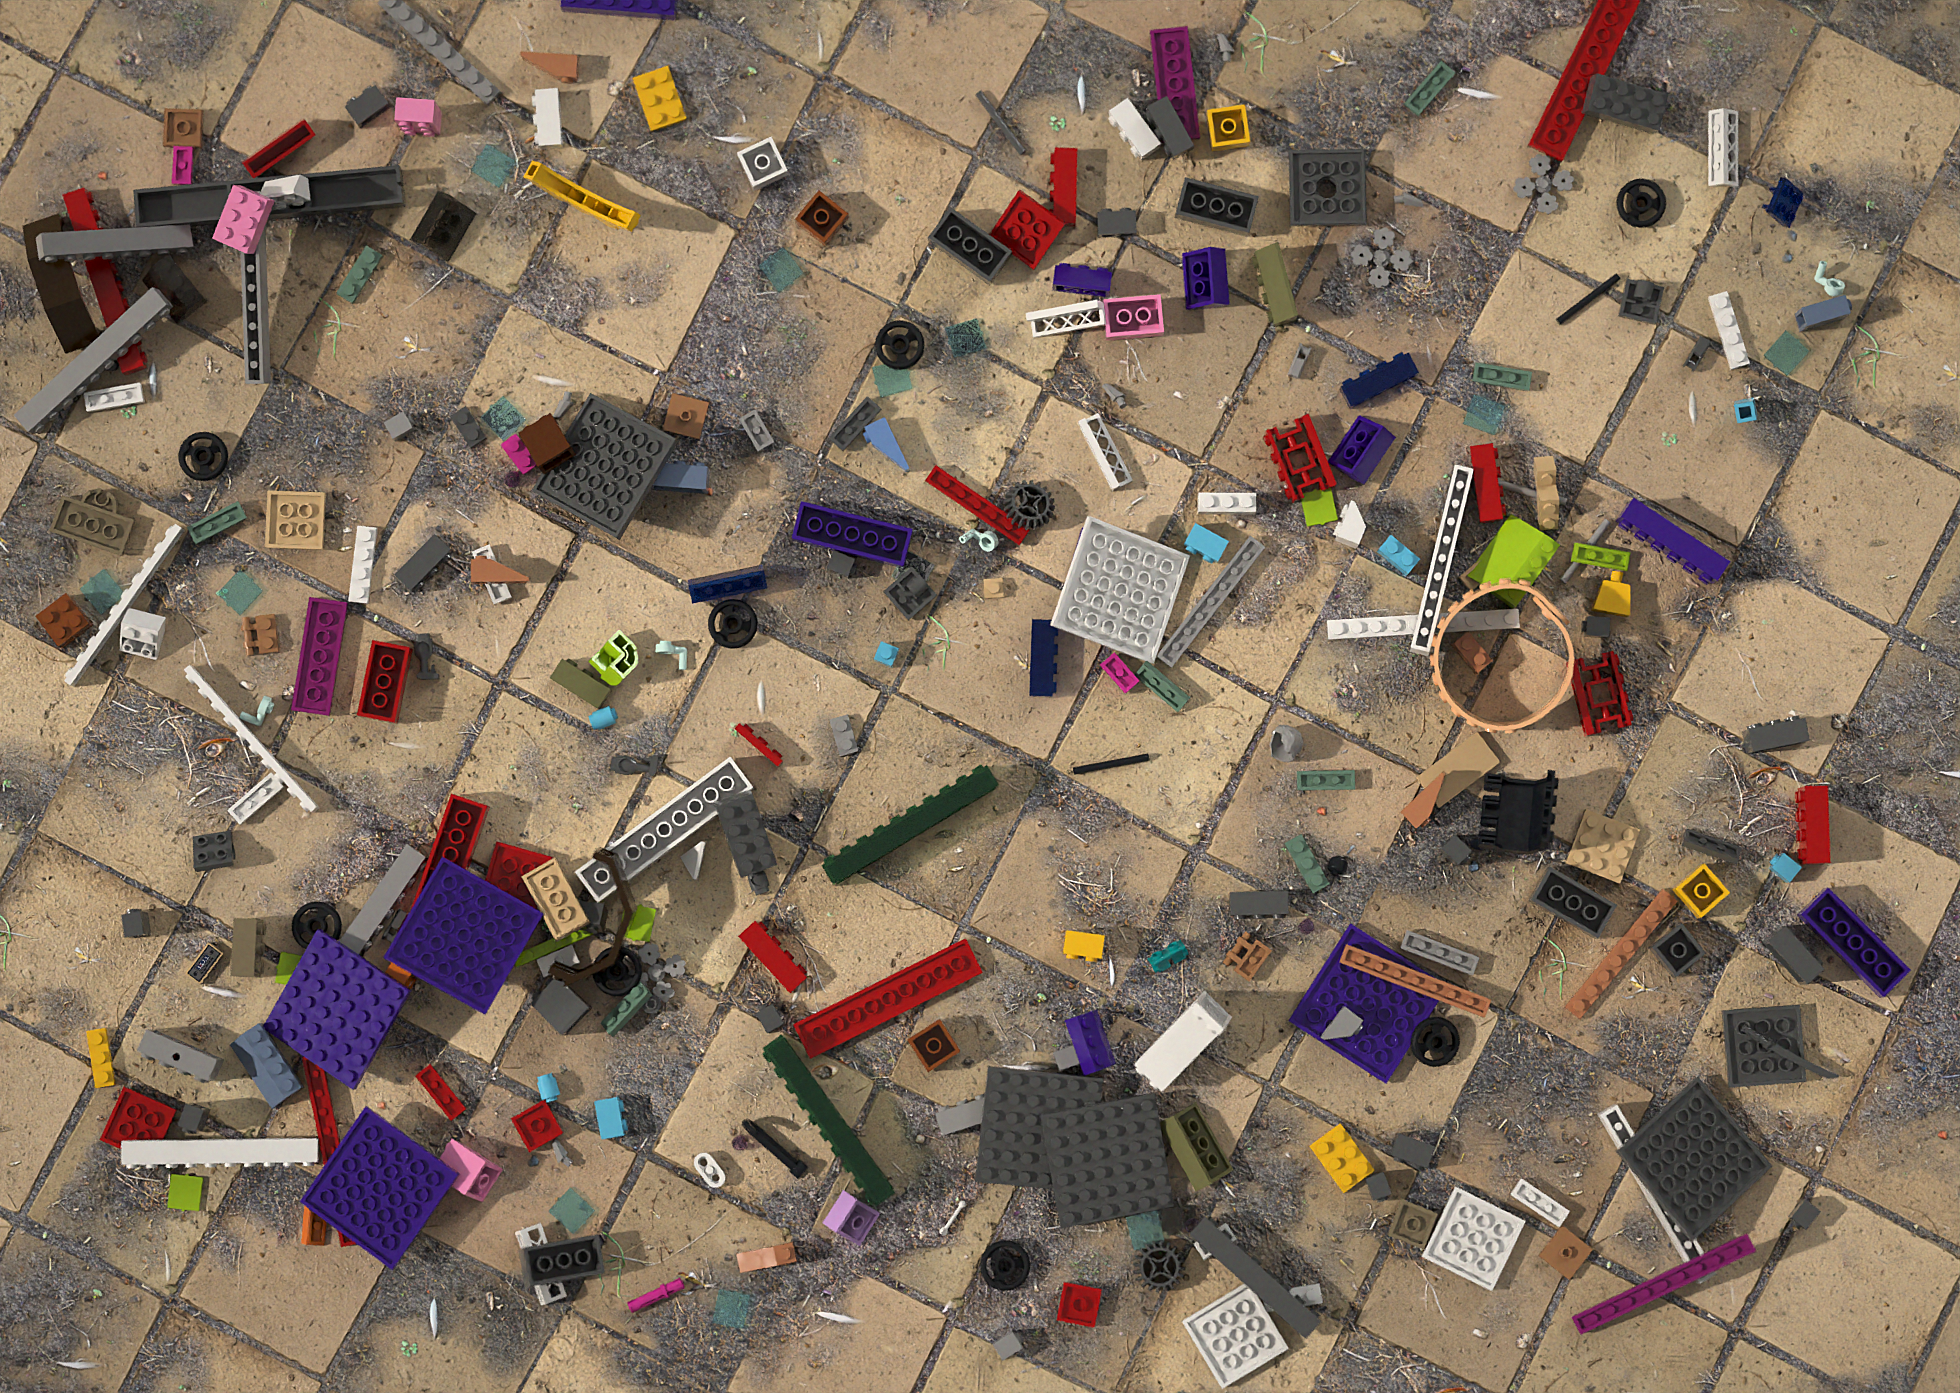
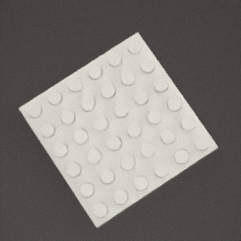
(1120, 590)

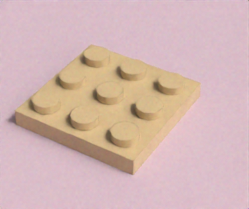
(295, 520)
(1602, 846)

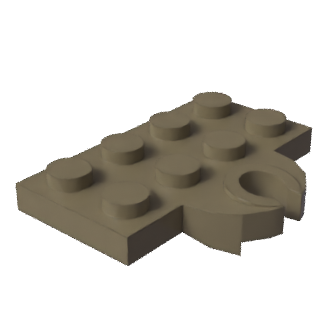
(93, 522)

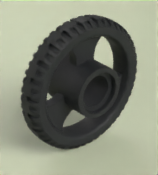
(1632, 217)
(884, 339)
(204, 473)
(727, 608)
(323, 911)
(630, 980)
(1448, 1051)
(994, 1252)

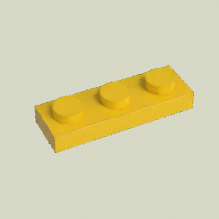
(100, 1057)

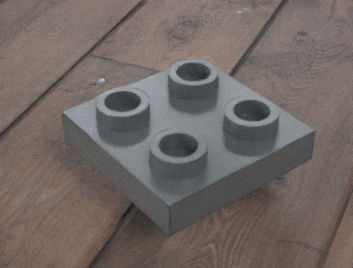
(1641, 301)
(910, 593)
(213, 851)

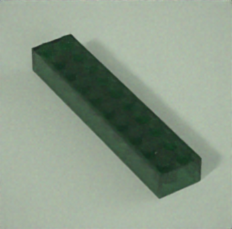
(910, 825)
(829, 1120)

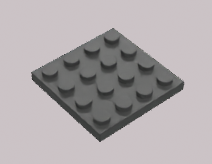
(1746, 1058)

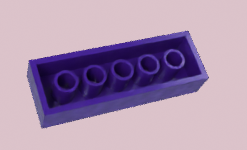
(628, 8)
(852, 534)
(1672, 541)
(1853, 942)

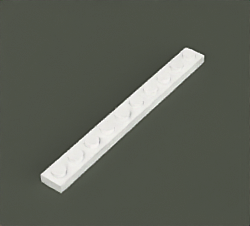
(128, 598)
(1406, 624)
(245, 734)

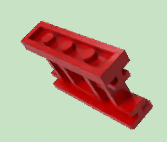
(1315, 452)
(1615, 689)

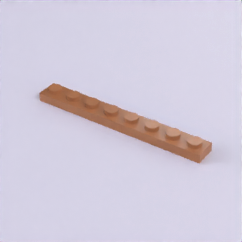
(1620, 954)
(1415, 981)

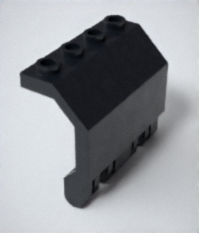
(1519, 814)

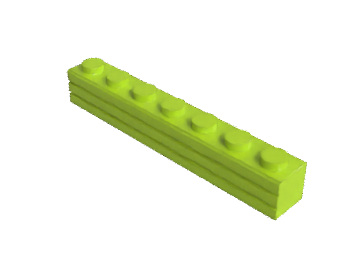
(549, 947)

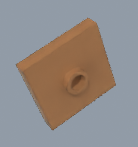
(183, 127)
(686, 416)
(1565, 1252)

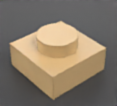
(993, 588)

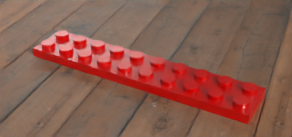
(1589, 57)
(887, 998)

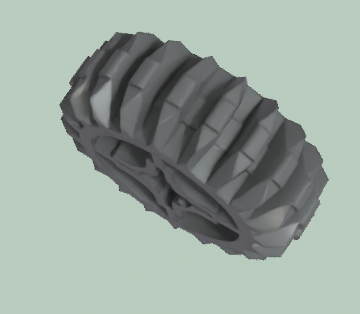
(1040, 496)
(1146, 1255)

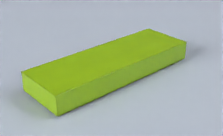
(1600, 556)

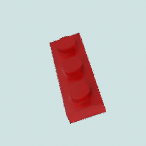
(746, 731)
(440, 1092)

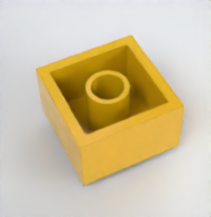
(1228, 128)
(1700, 891)
(1083, 945)

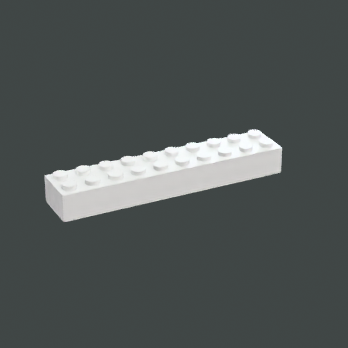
(665, 828)

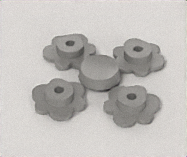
(1543, 184)
(1381, 257)
(657, 972)

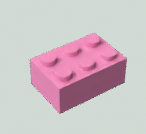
(418, 116)
(243, 219)
(1133, 317)

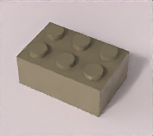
(247, 947)

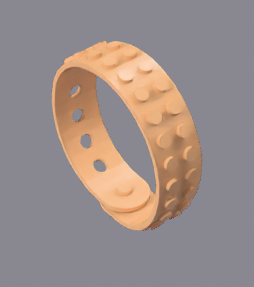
(1549, 610)

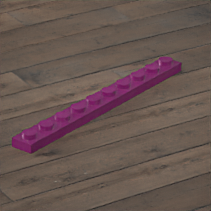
(1663, 1283)

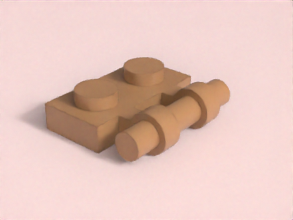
(266, 634)
(1251, 960)

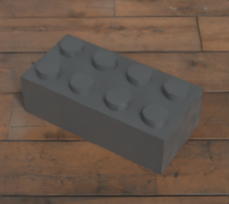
(1624, 103)
(1216, 207)
(970, 246)
(745, 833)
(1572, 902)
(561, 1261)

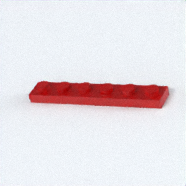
(976, 504)

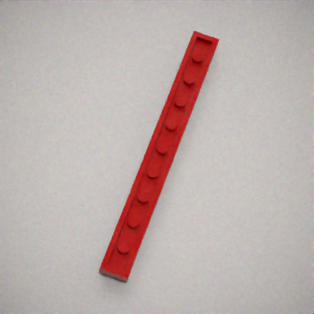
(324, 1118)

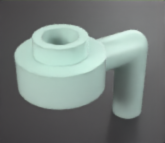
(1832, 286)
(987, 540)
(666, 648)
(265, 707)

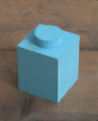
(1745, 410)
(886, 654)
(1784, 867)

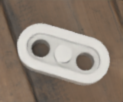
(709, 1170)

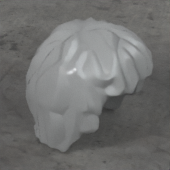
(1285, 743)

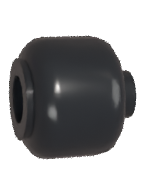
(1337, 865)

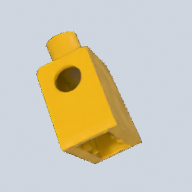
(1613, 596)

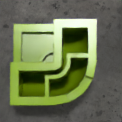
(615, 659)

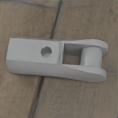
(1298, 364)

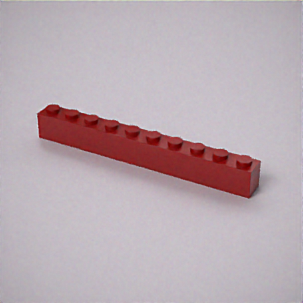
(103, 276)

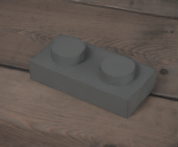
(468, 427)

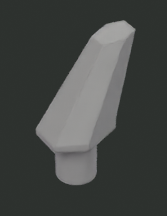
(1225, 48)
(1408, 200)
(1115, 395)
(563, 405)
(561, 1153)

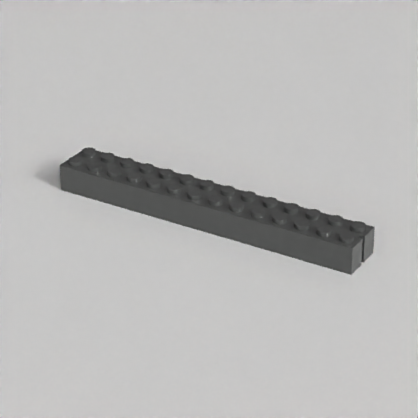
(329, 194)

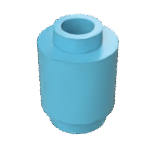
(603, 718)
(548, 1087)

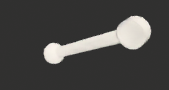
(943, 1231)

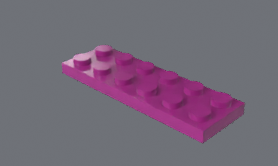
(1175, 74)
(319, 656)

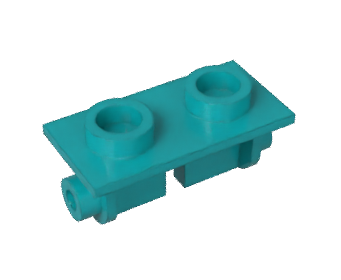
(1174, 951)

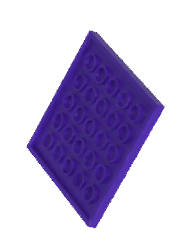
(463, 935)
(1386, 1008)
(336, 1009)
(379, 1187)

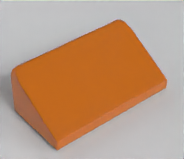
(313, 1228)

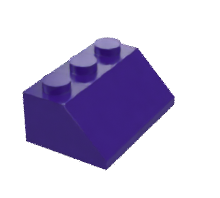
(1205, 278)
(1082, 280)
(1361, 449)
(1090, 1042)

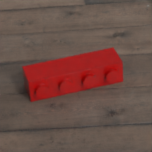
(278, 148)
(1065, 184)
(1486, 483)
(772, 956)

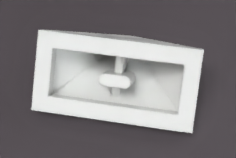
(693, 859)

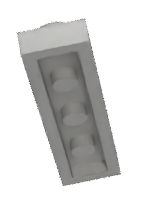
(1439, 952)

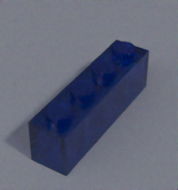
(1378, 380)
(727, 584)
(1042, 659)

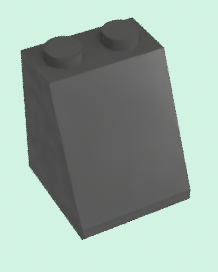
(560, 1006)

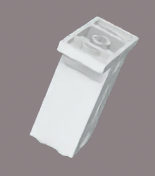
(1182, 1041)

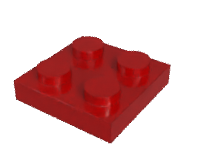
(537, 1125)
(1079, 1304)

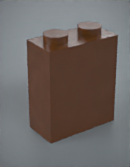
(546, 443)

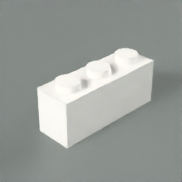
(547, 118)
(1133, 129)
(1226, 503)

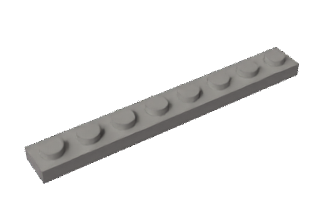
(440, 49)
(1210, 601)

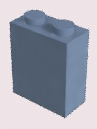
(1823, 313)

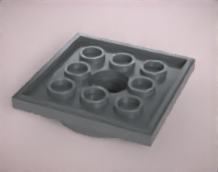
(1339, 166)

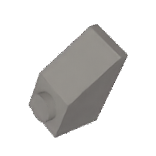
(1343, 1025)

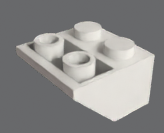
(287, 191)
(1352, 526)
(142, 633)

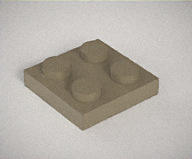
(1412, 1224)

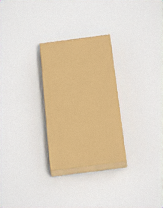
(1462, 767)
(556, 899)

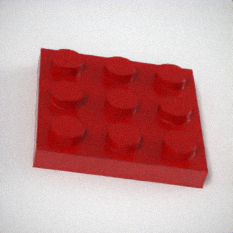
(1027, 229)
(508, 867)
(137, 1118)

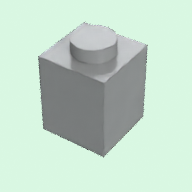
(400, 425)
(1066, 1057)
(1008, 1344)

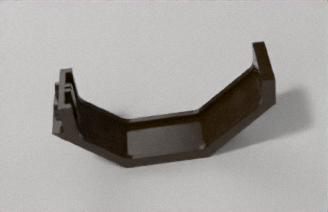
(59, 290)
(564, 972)

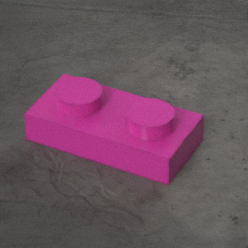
(182, 165)
(519, 454)
(1119, 673)

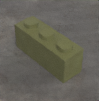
(581, 683)

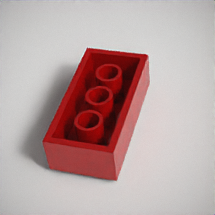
(384, 682)
(1813, 825)

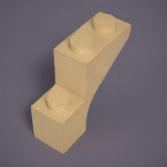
(1547, 493)

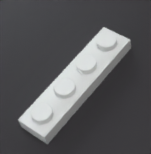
(1728, 330)
(362, 564)

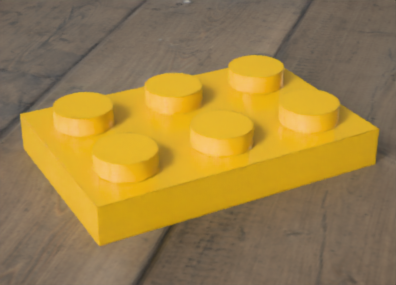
(659, 98)
(1341, 1158)

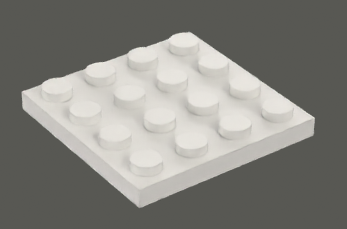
(1473, 1238)
(1235, 1335)

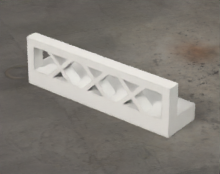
(1720, 147)
(1065, 311)
(1098, 454)
(541, 1290)

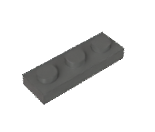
(855, 423)
(1711, 846)

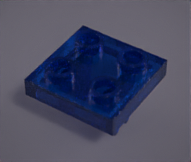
(1784, 202)

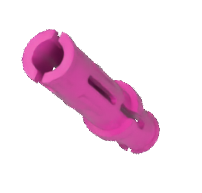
(651, 1297)

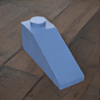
(884, 441)

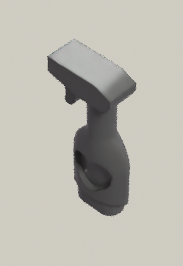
(423, 651)
(628, 765)
(759, 882)

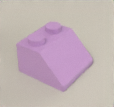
(851, 1218)

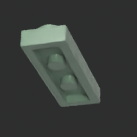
(1429, 88)
(359, 274)
(1502, 376)
(217, 522)
(1162, 686)
(1326, 780)
(1306, 863)
(626, 1009)

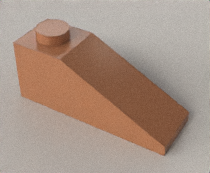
(560, 66)
(491, 572)
(1422, 806)
(767, 1257)

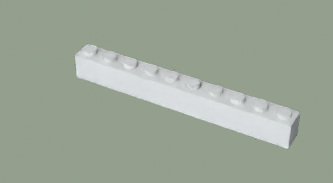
(1441, 560)
(1620, 1132)
(219, 1151)

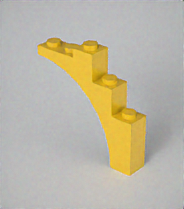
(580, 198)

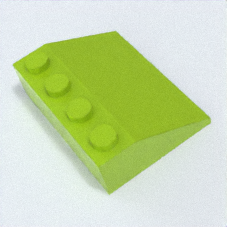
(1514, 553)

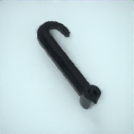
(796, 1166)

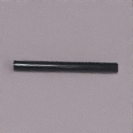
(1587, 299)
(1111, 763)

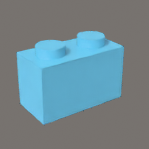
(1205, 543)
(1398, 555)
(610, 1117)

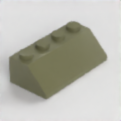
(1275, 285)
(1195, 1146)

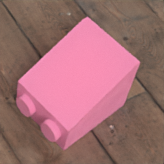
(475, 1171)

